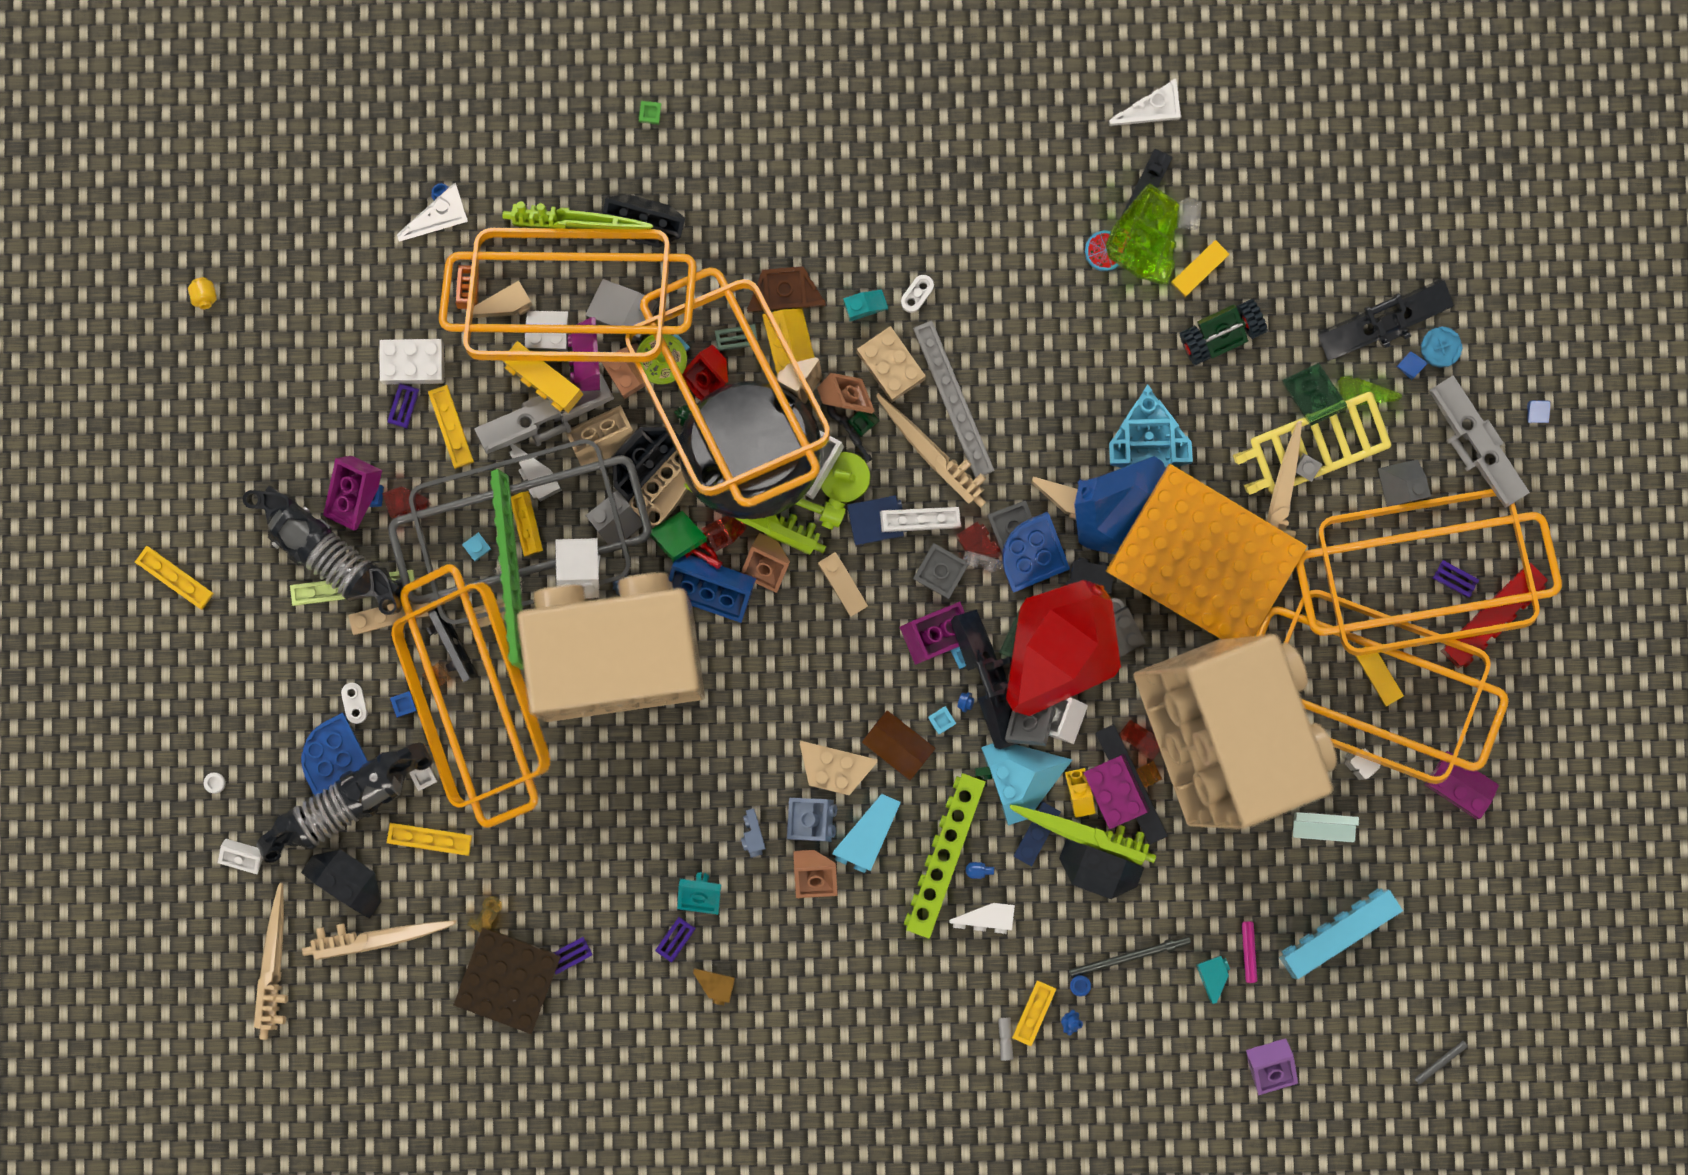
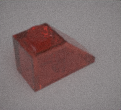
(1140, 740)

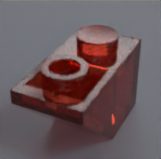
(398, 501)
(723, 532)
(975, 540)

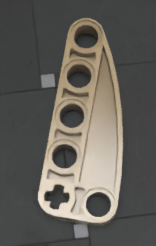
(669, 493)

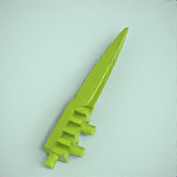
(566, 218)
(786, 532)
(1104, 841)

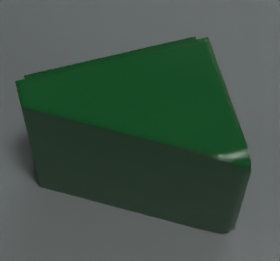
(863, 422)

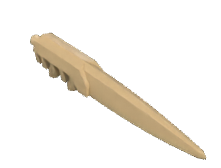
(936, 458)
(1284, 484)
(349, 943)
(270, 972)

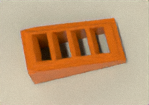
(462, 298)

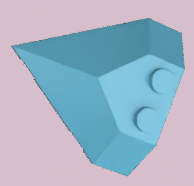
(1150, 432)
(1022, 776)

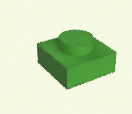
(650, 112)

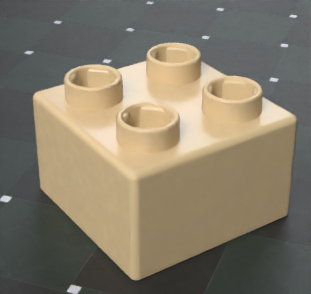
(610, 651)
(1237, 731)

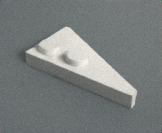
(1158, 106)
(440, 214)

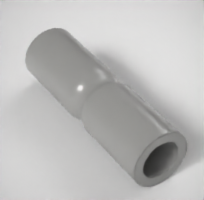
(1005, 1035)

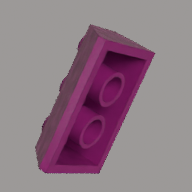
(585, 374)
(1464, 789)

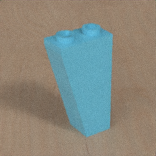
(868, 835)

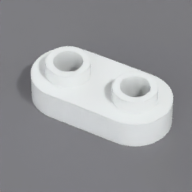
(917, 294)
(354, 702)

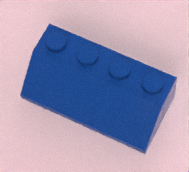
(713, 589)

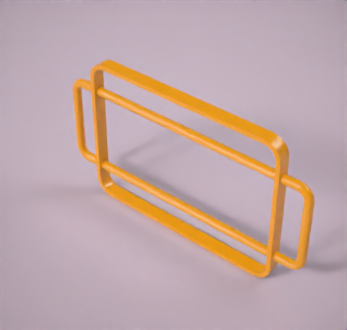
(476, 255)
(730, 482)
(1341, 628)
(1480, 684)
(423, 709)

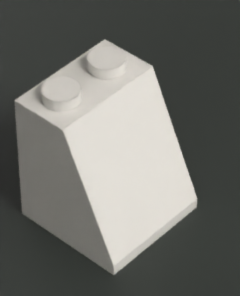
(578, 564)

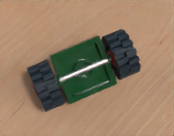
(1223, 331)

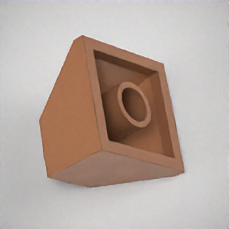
(845, 393)
(766, 562)
(814, 875)

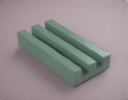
(734, 338)

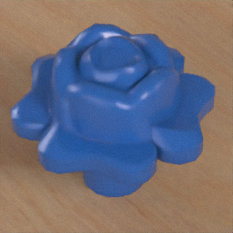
(1071, 1022)

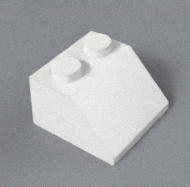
(547, 341)
(1067, 719)

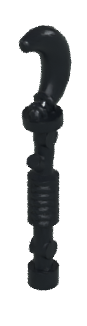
(852, 435)

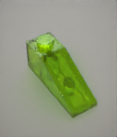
(1351, 388)

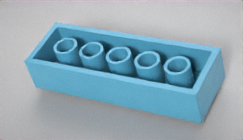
(1341, 933)

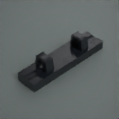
(1158, 163)
(453, 645)

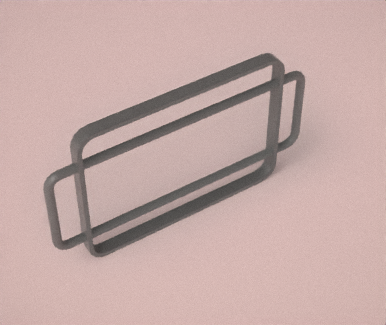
(601, 464)

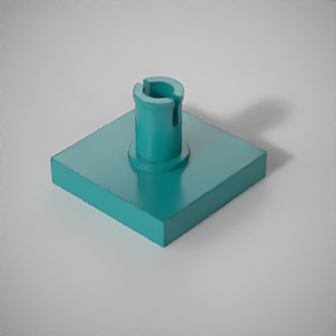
(699, 895)

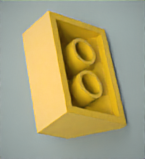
(795, 331)

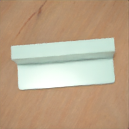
(1325, 827)

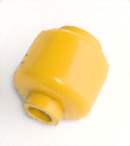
(202, 293)

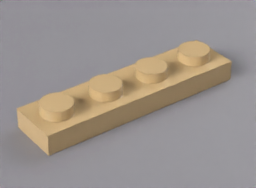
(373, 618)

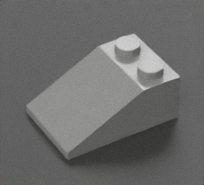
(618, 306)

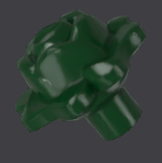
(682, 413)

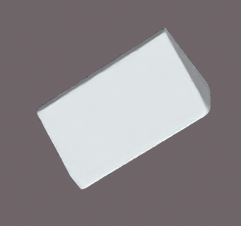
(240, 856)

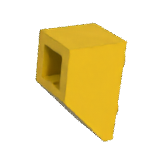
(1080, 793)

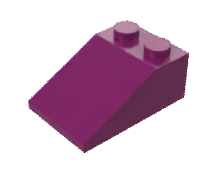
(351, 491)
(931, 633)

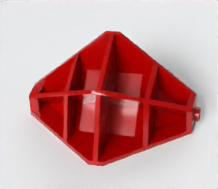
(1062, 646)

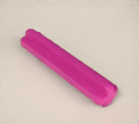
(1249, 952)

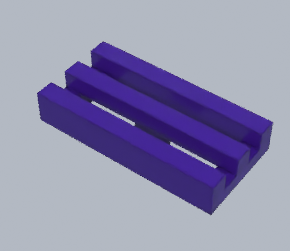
(411, 407)
(1460, 572)
(685, 925)
(585, 947)

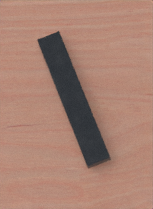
(1114, 747)

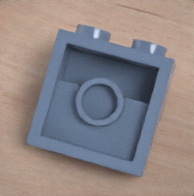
(811, 819)
(753, 839)

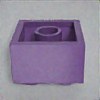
(1272, 1066)

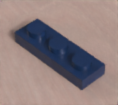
(1034, 838)

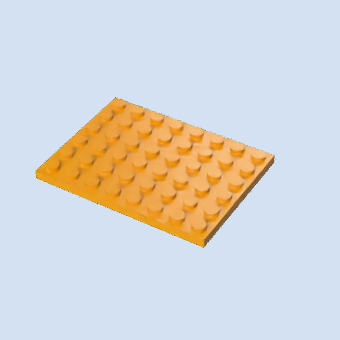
(1206, 557)

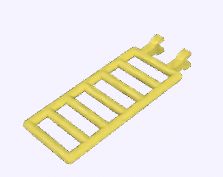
(1256, 450)

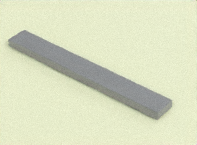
(953, 399)

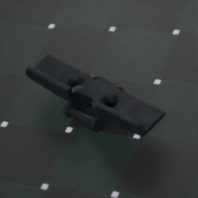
(1350, 335)
(973, 644)

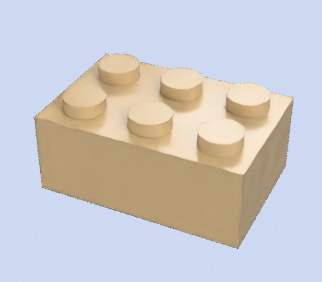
(891, 364)

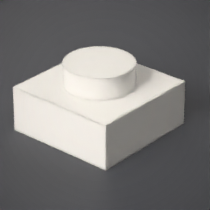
(423, 778)

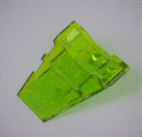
(1145, 236)

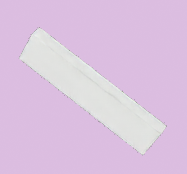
(920, 519)

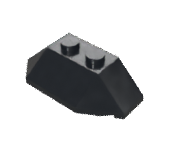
(660, 215)
(648, 450)
(1098, 870)
(345, 880)

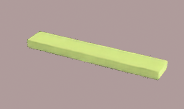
(321, 592)

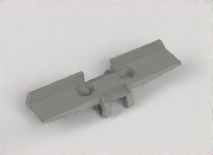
(508, 431)
(1484, 438)

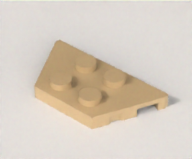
(833, 768)

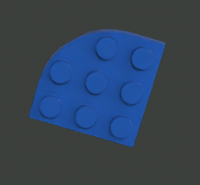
(1033, 553)
(330, 753)

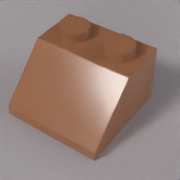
(625, 375)

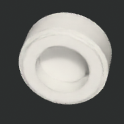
(214, 783)

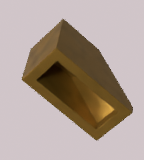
(715, 985)

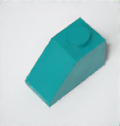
(864, 304)
(1214, 976)

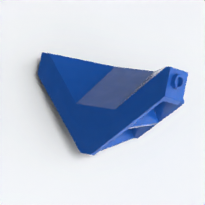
(1112, 503)

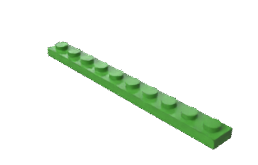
(508, 561)

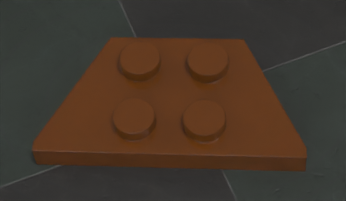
(786, 290)

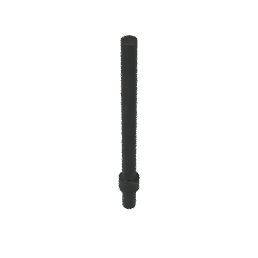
(1168, 945)

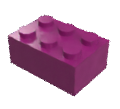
(1116, 791)

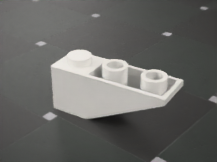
(534, 469)
(991, 916)

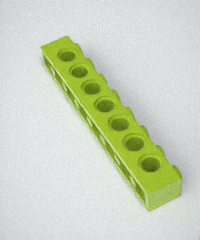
(975, 788)

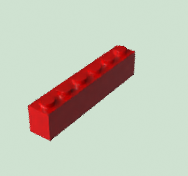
(1495, 616)

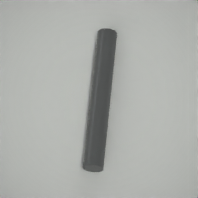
(1441, 1062)

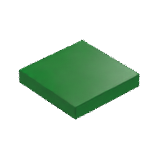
(678, 536)

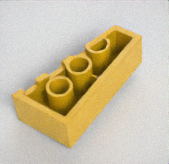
(545, 380)

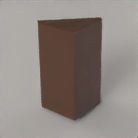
(898, 745)

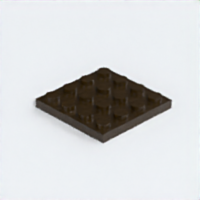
(507, 980)

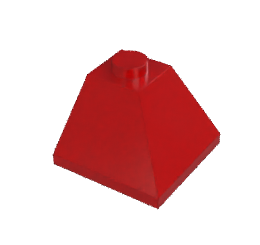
(706, 372)

